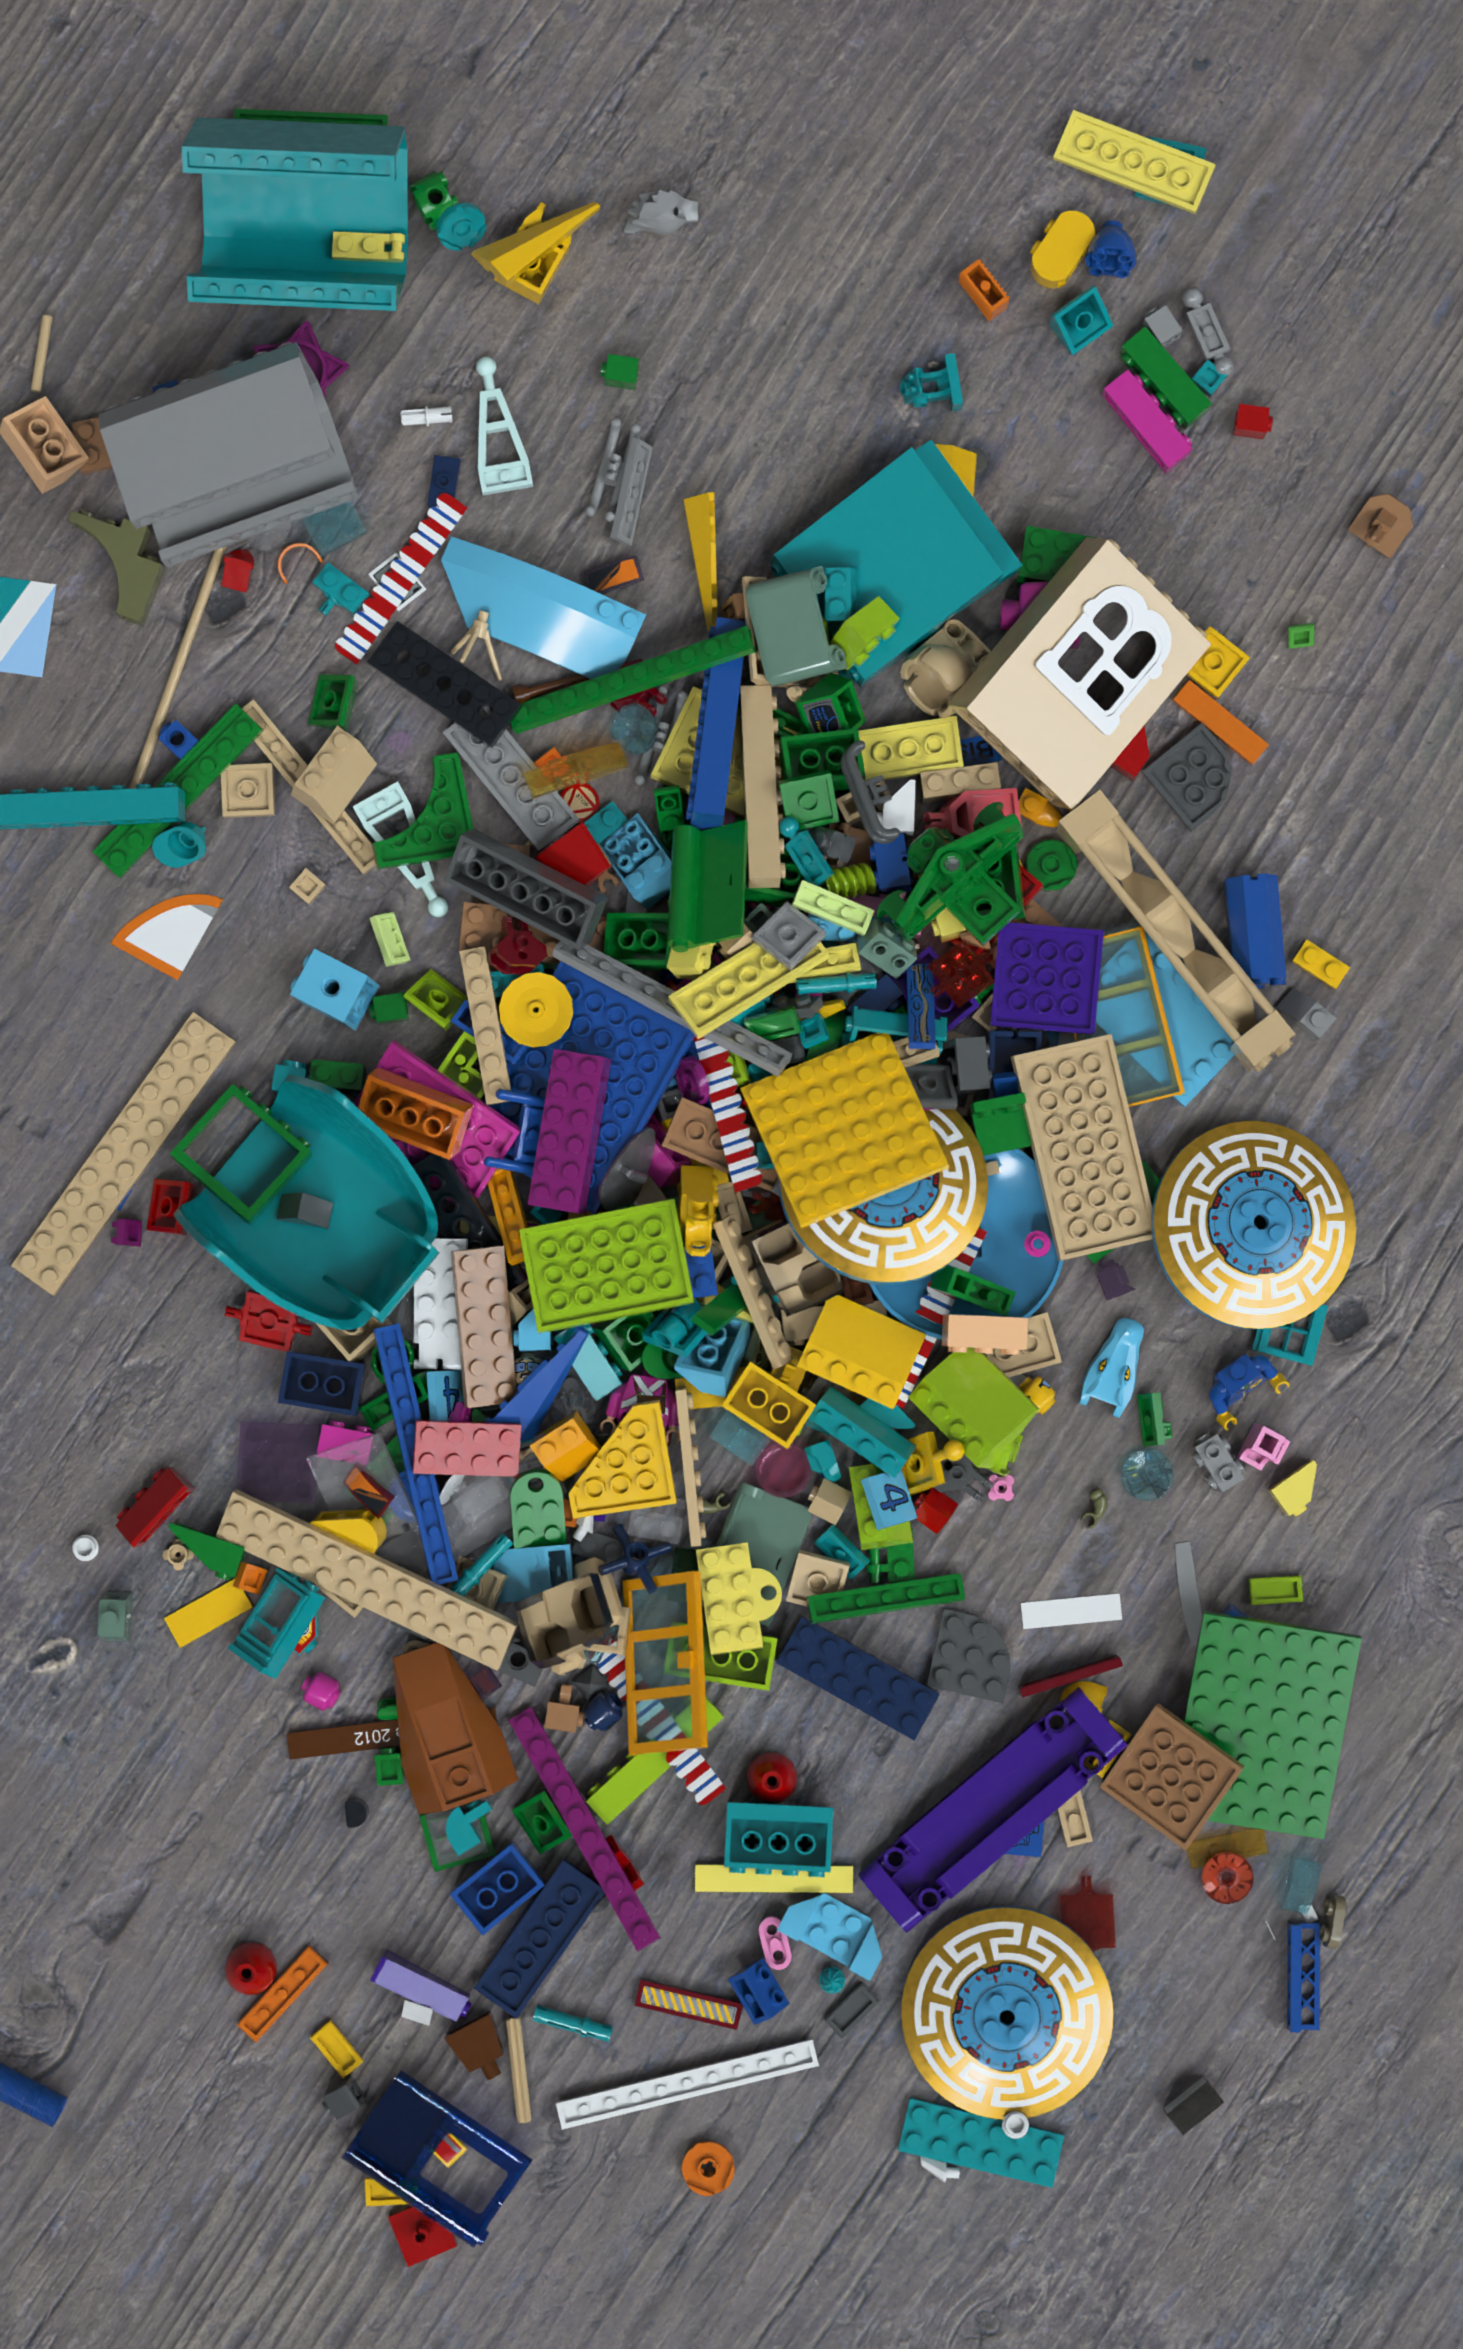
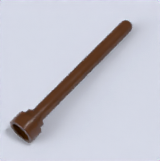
(523, 693)

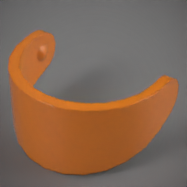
(286, 548)

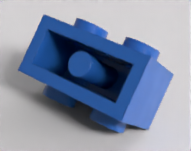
(759, 1989)

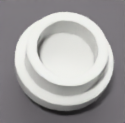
(85, 1547)
(1015, 2125)

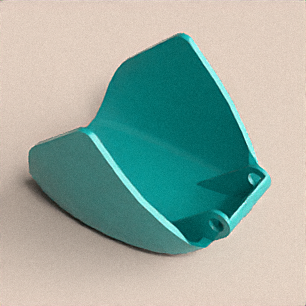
(377, 1224)

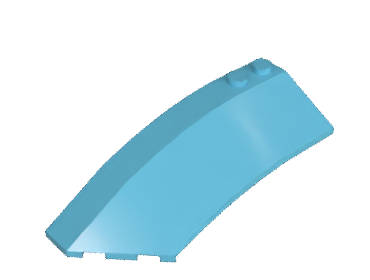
(541, 610)

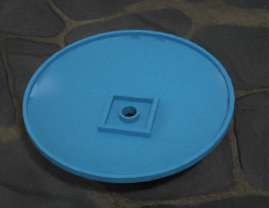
(1011, 1213)

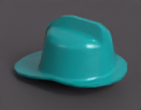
(180, 845)

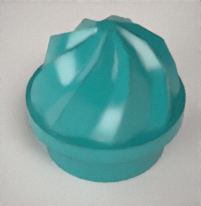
(832, 1980)

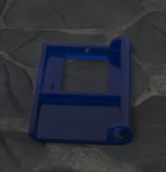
(403, 2137)

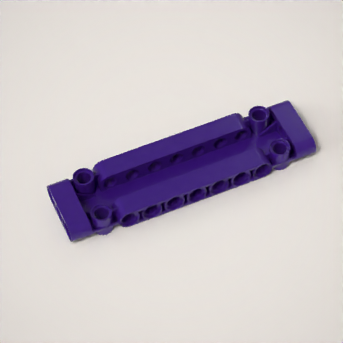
(992, 1810)

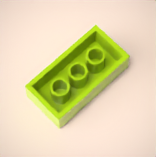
(741, 1668)

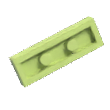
(832, 908)

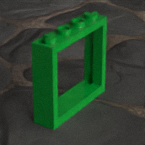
(217, 1188)

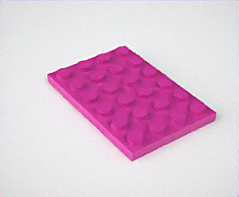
(486, 1132)

